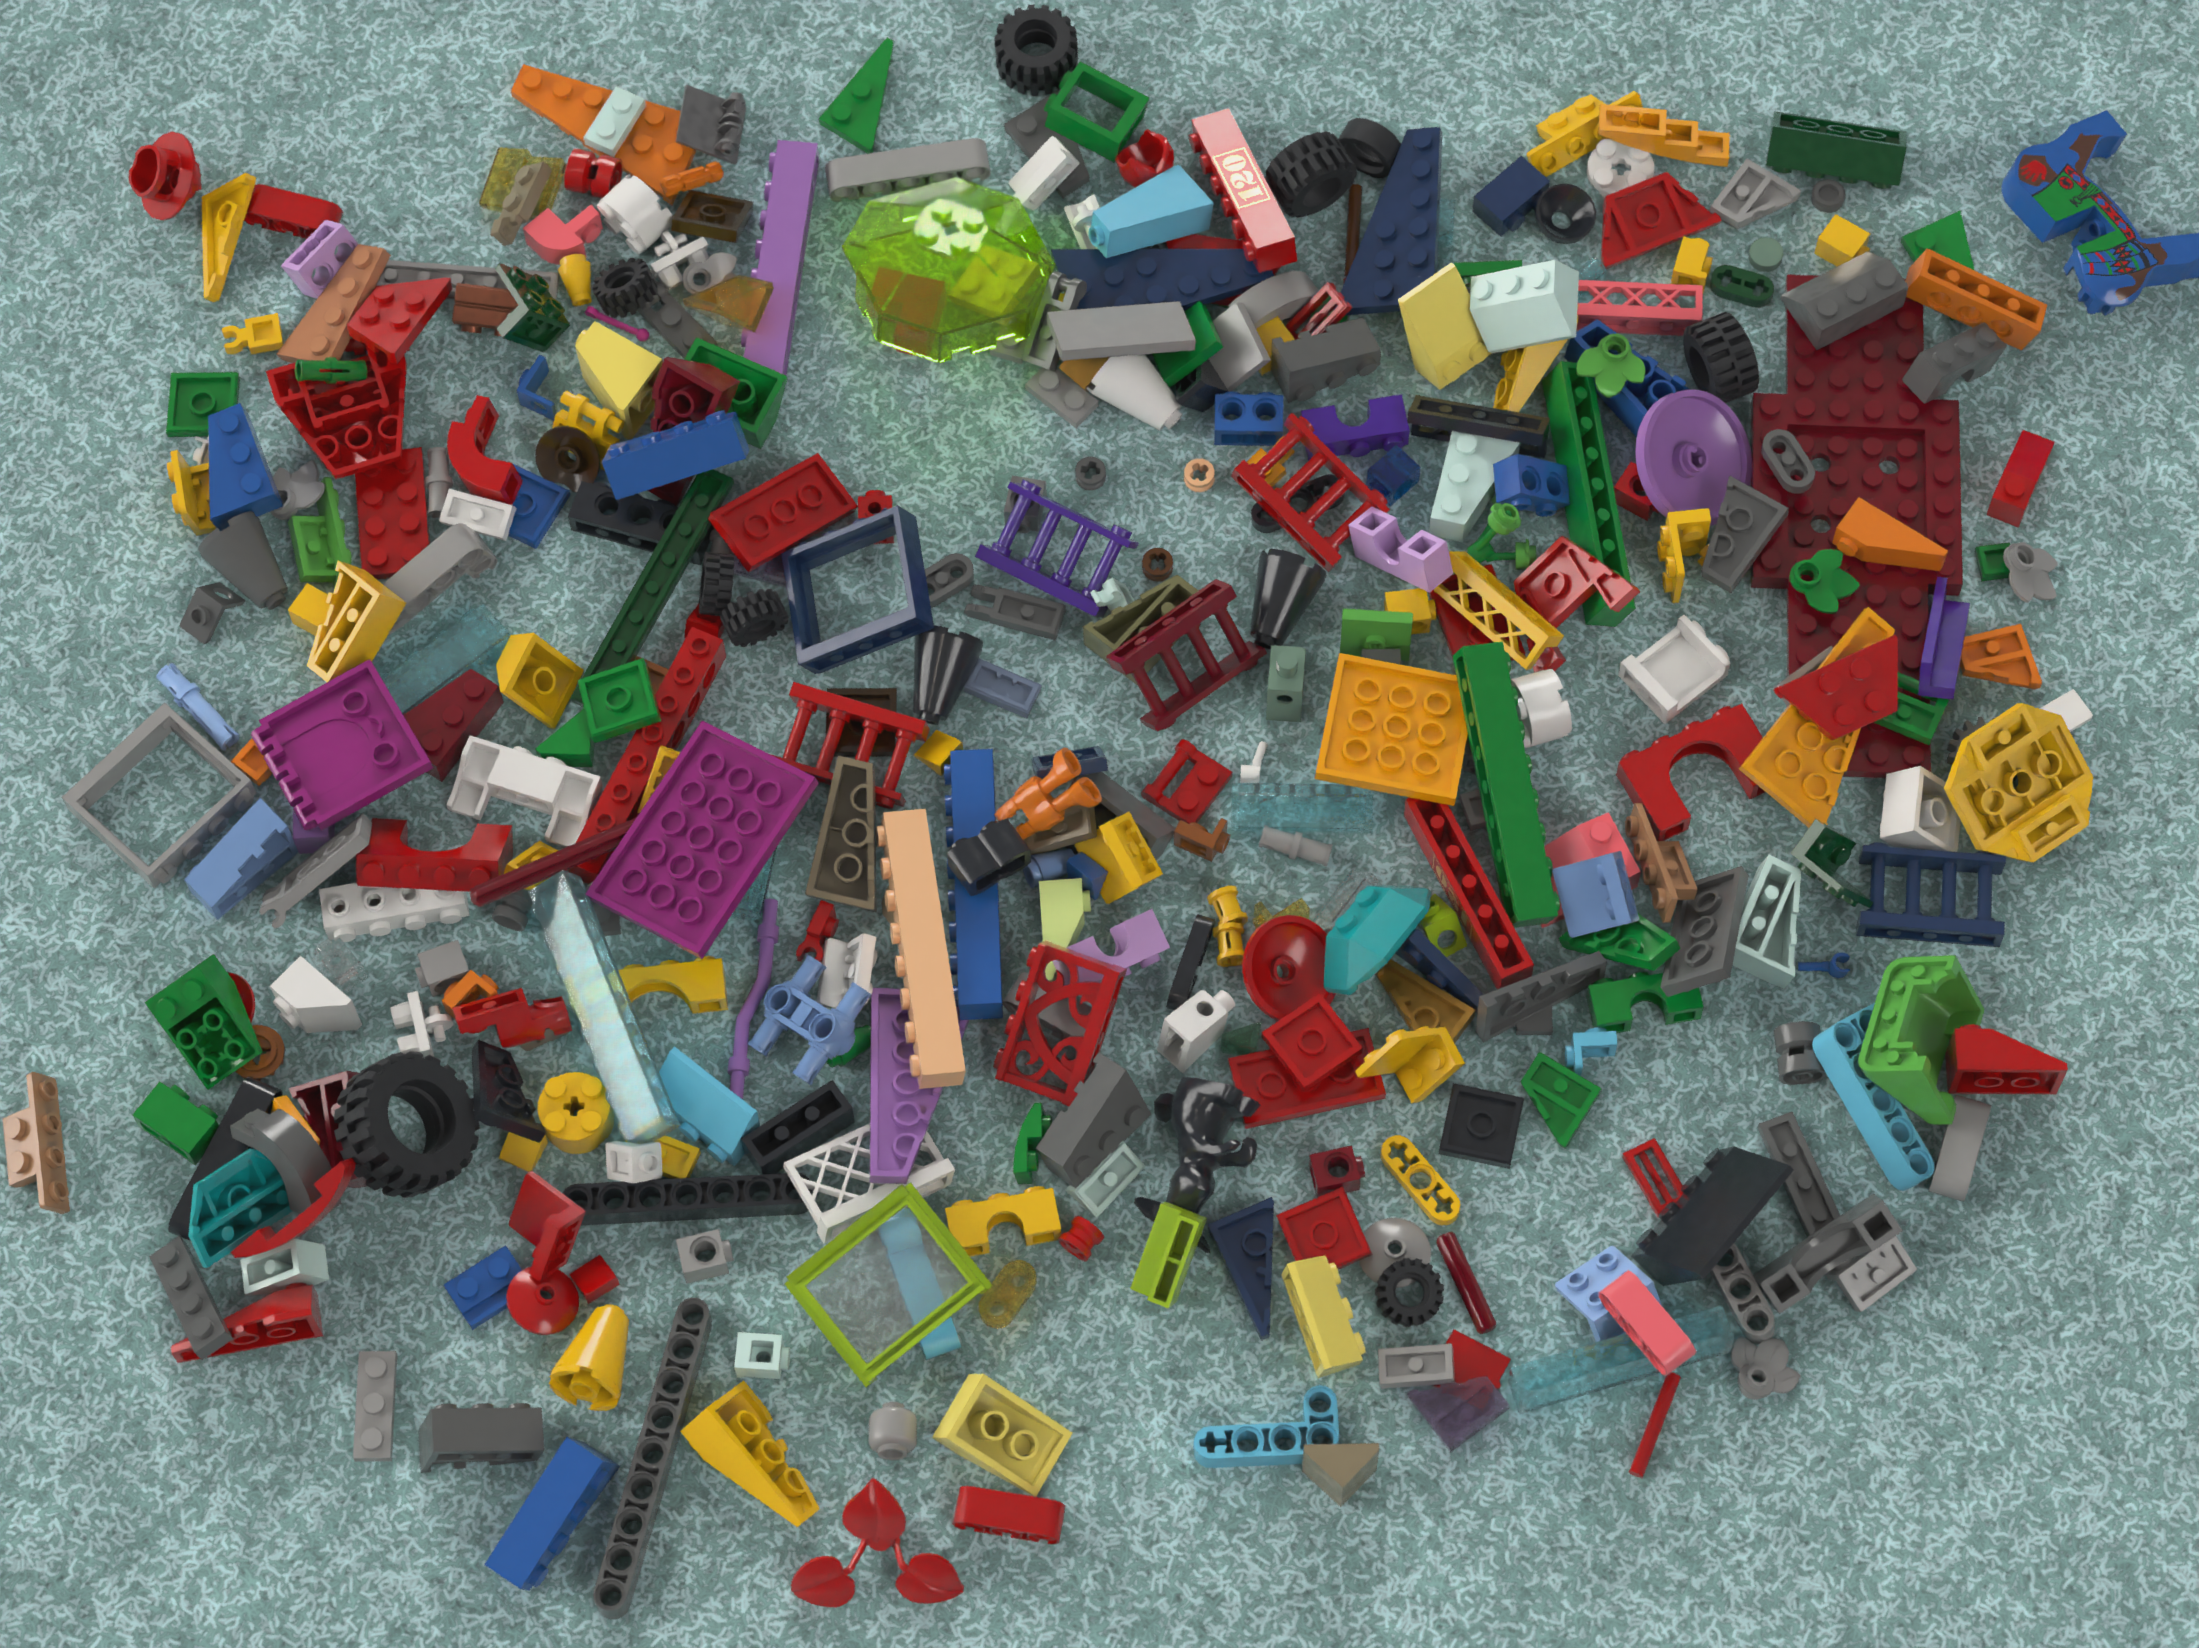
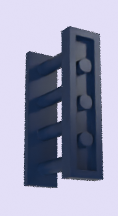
(1912, 923)

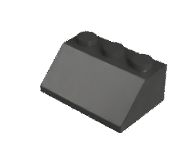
(1846, 298)
(1117, 802)

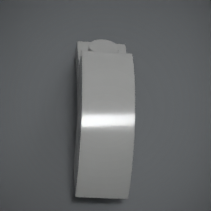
(1277, 296)

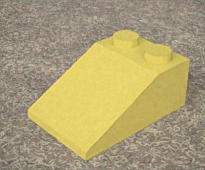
(1441, 328)
(1002, 1433)

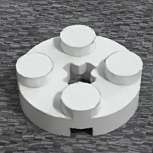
(1612, 152)

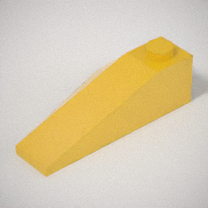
(738, 1444)

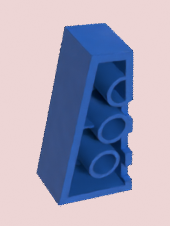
(1634, 398)
(674, 454)
(551, 1513)

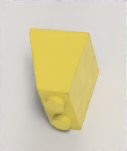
(619, 374)

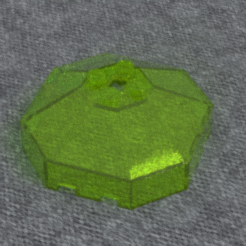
(945, 290)

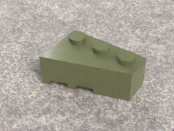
(1130, 620)

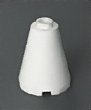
(1137, 389)

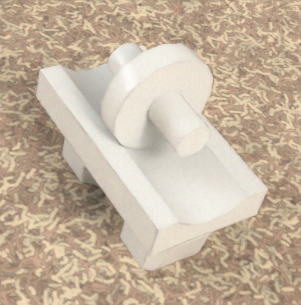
(1080, 220)
(666, 267)
(412, 1013)

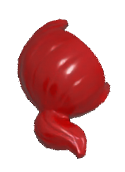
(1145, 158)

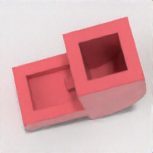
(555, 239)

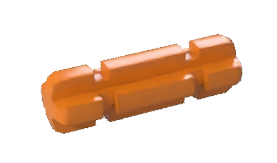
(692, 178)

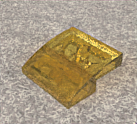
(502, 179)

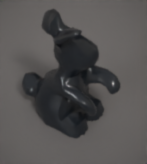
(1201, 1118)

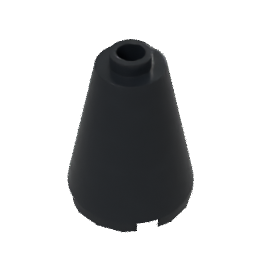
(1282, 595)
(941, 670)

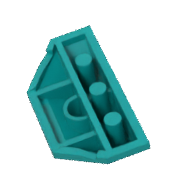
(1371, 934)
(235, 1204)

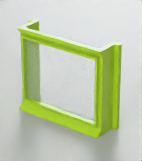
(886, 1282)

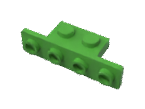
(320, 539)

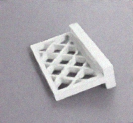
(831, 1223)

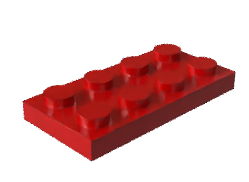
(782, 512)
(392, 514)
(1282, 1099)

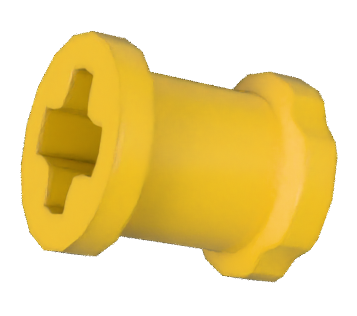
(1227, 905)
(1229, 934)

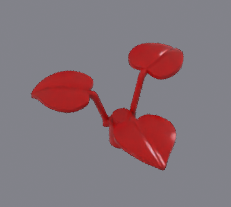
(879, 1523)

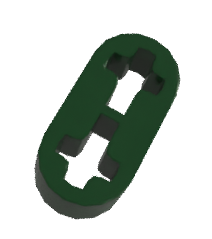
(1741, 286)

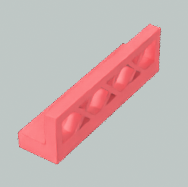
(1640, 317)

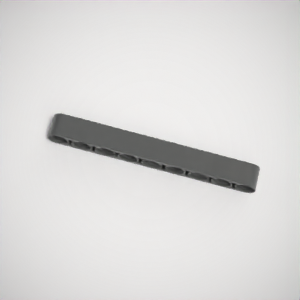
(655, 1474)

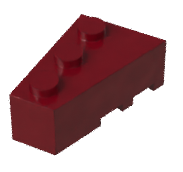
(450, 716)
(318, 1104)

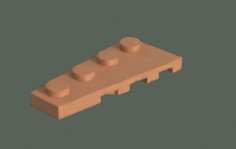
(324, 327)

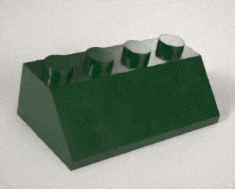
(1836, 149)

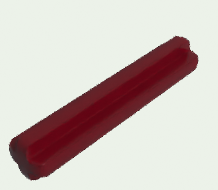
(1466, 1283)

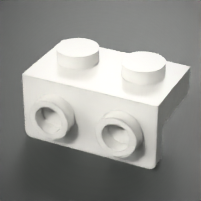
(845, 965)

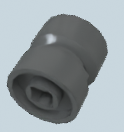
(1797, 1059)

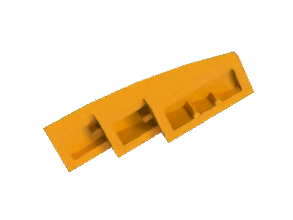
(1671, 138)

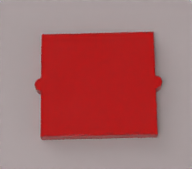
(1476, 1360)

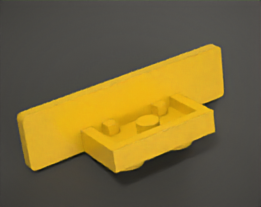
(1572, 133)

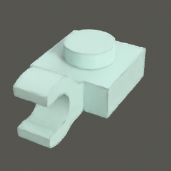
(1113, 595)

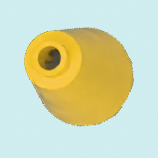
(594, 1361)

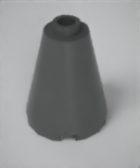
(246, 560)

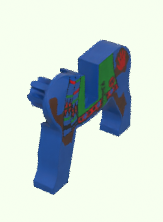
(2108, 255)

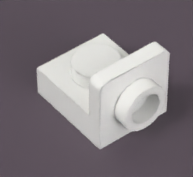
(633, 1161)

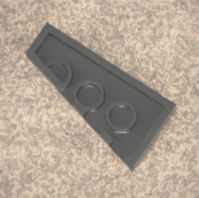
(1520, 1000)

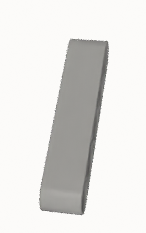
(906, 168)

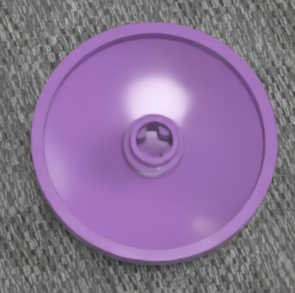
(1689, 451)

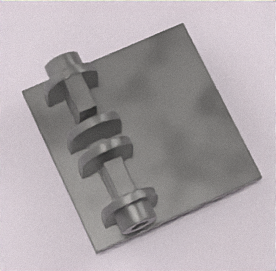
(711, 123)

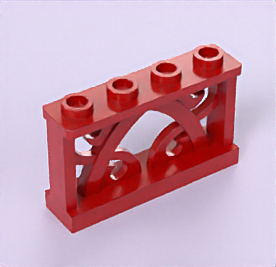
(1099, 994)

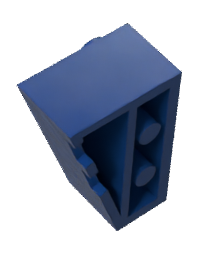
(237, 468)

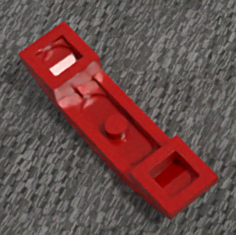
(331, 1188)

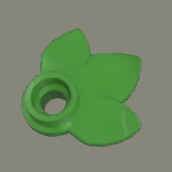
(1610, 369)

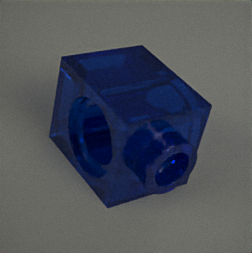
(1393, 475)

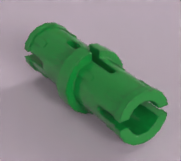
(310, 370)

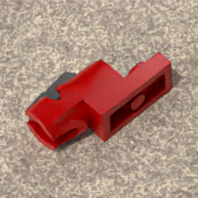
(515, 1019)

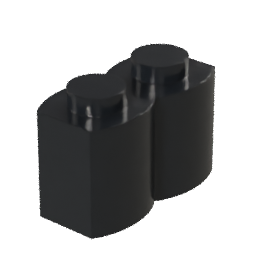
(988, 857)

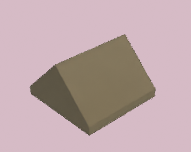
(1340, 1467)

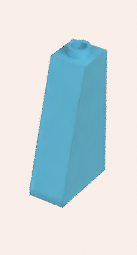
(1151, 214)

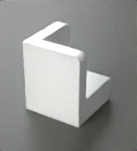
(2071, 709)

